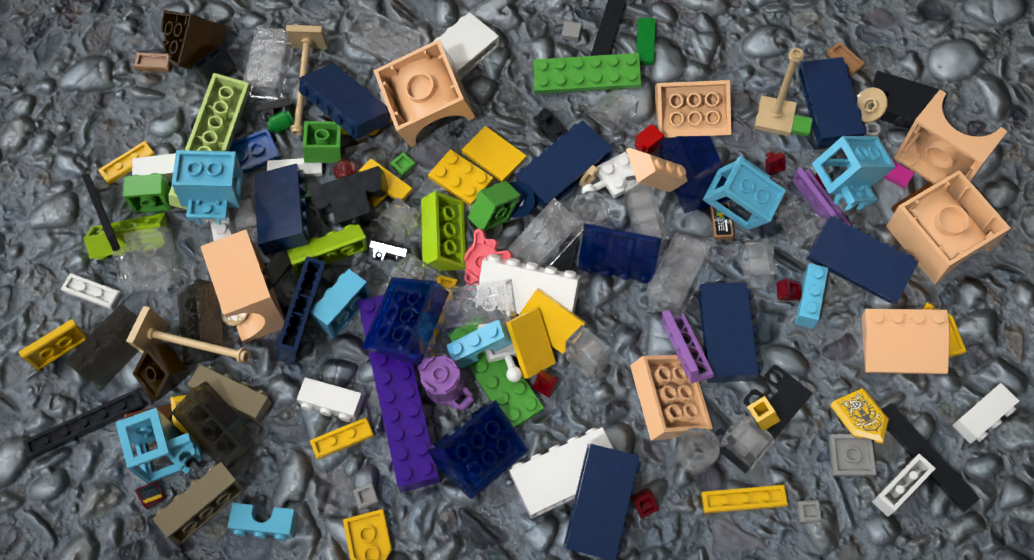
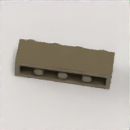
(237, 395)

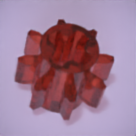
(344, 168)

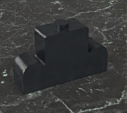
(904, 98)
(350, 196)

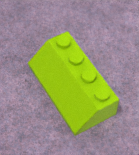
(443, 232)
(98, 244)
(330, 248)

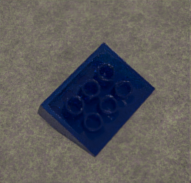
(701, 165)
(618, 253)
(406, 319)
(478, 449)

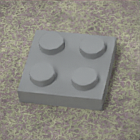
(851, 456)

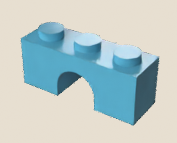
(812, 295)
(466, 349)
(280, 525)

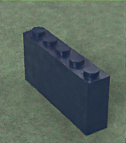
(344, 100)
(830, 100)
(564, 163)
(281, 209)
(862, 259)
(299, 310)
(728, 332)
(602, 502)

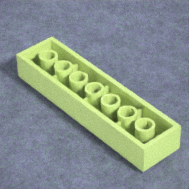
(216, 119)

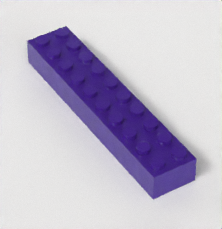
(401, 413)

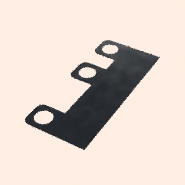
(785, 402)

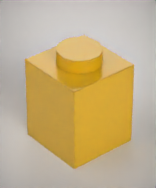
(763, 413)

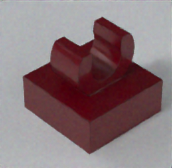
(774, 163)
(545, 383)

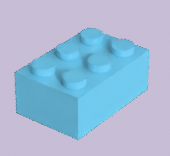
(340, 303)

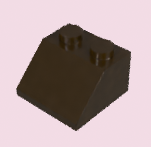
(159, 370)

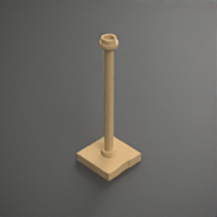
(304, 38)
(777, 114)
(151, 330)

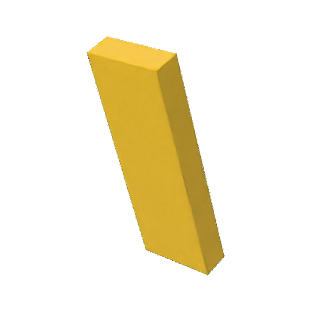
(123, 164)
(396, 187)
(341, 438)

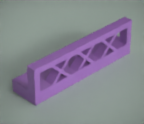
(816, 195)
(683, 349)

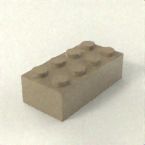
(198, 504)

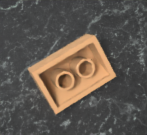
(656, 171)

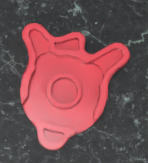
(477, 252)

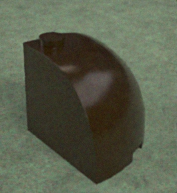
(189, 37)

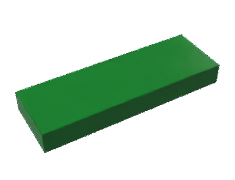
(645, 40)

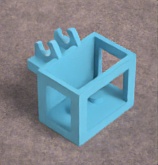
(865, 167)
(207, 183)
(748, 188)
(151, 427)

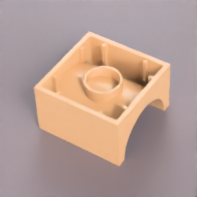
(422, 90)
(939, 150)
(946, 225)
(241, 287)

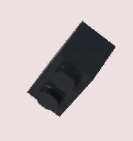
(215, 61)

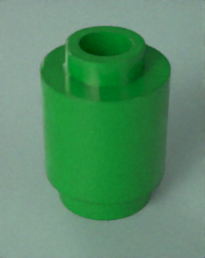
(280, 122)

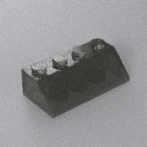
(200, 320)
(105, 349)
(215, 425)

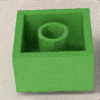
(322, 142)
(147, 193)
(493, 206)

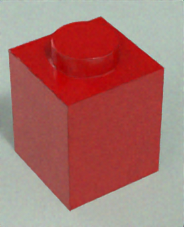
(648, 139)

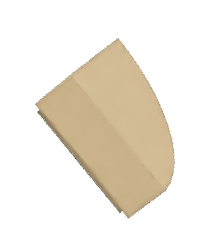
(589, 176)

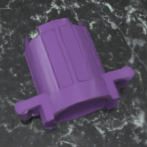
(444, 382)

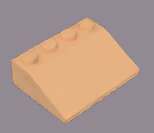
(693, 108)
(905, 341)
(668, 398)

